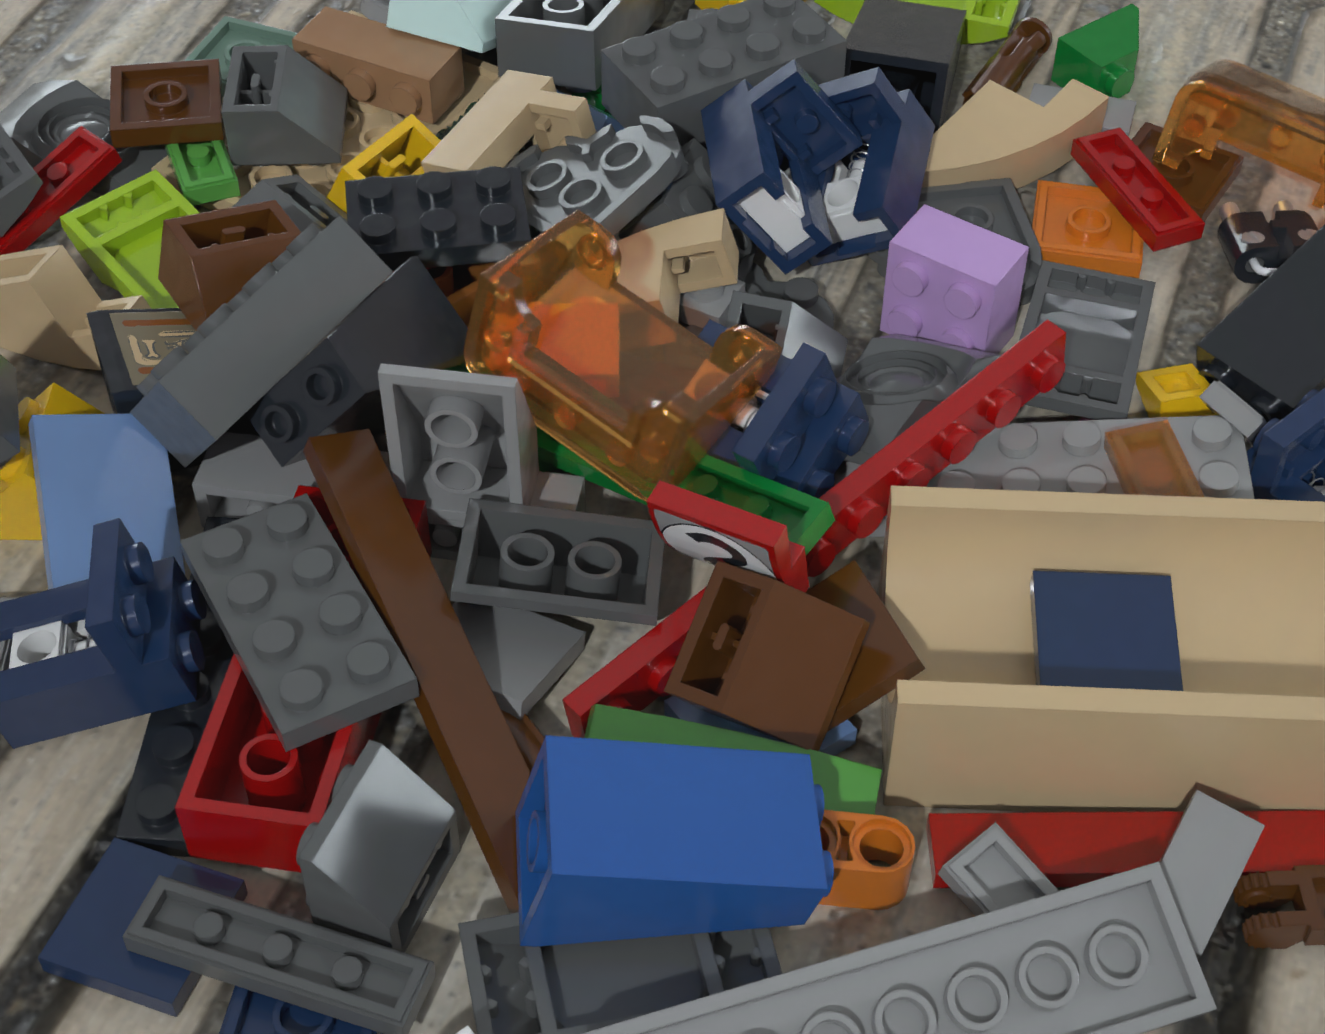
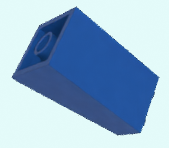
(666, 841)

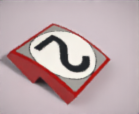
(726, 534)

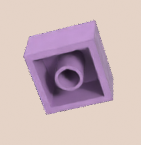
(952, 282)

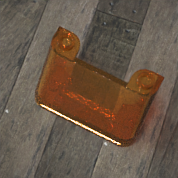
(1250, 113)
(605, 364)

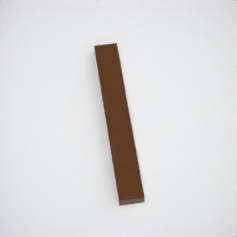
(417, 612)

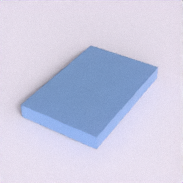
(94, 473)

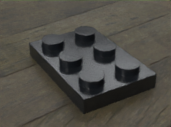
(440, 216)

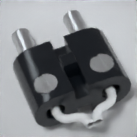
(1258, 246)

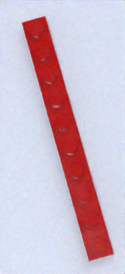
(858, 505)

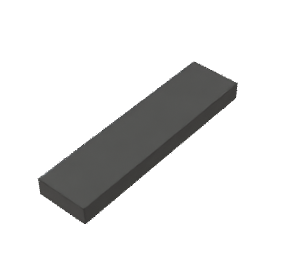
(280, 956)

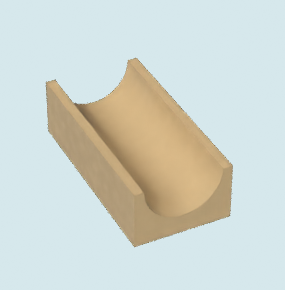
(992, 739)

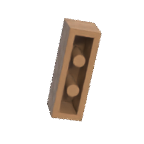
(384, 64)

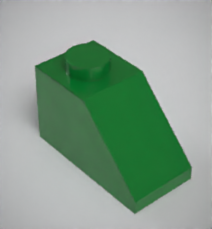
(1100, 53)

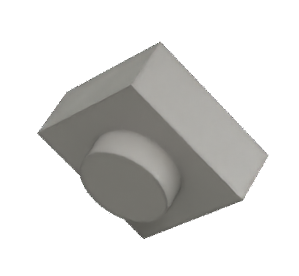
(707, 304)

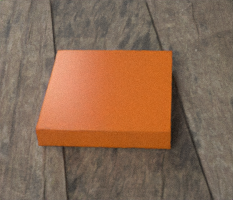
(1084, 230)

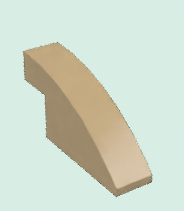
(1012, 136)
(679, 259)
(47, 305)

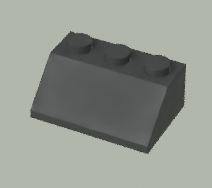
(559, 562)

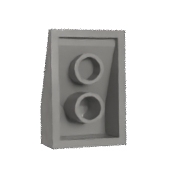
(458, 438)

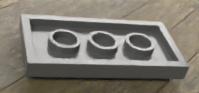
(299, 621)

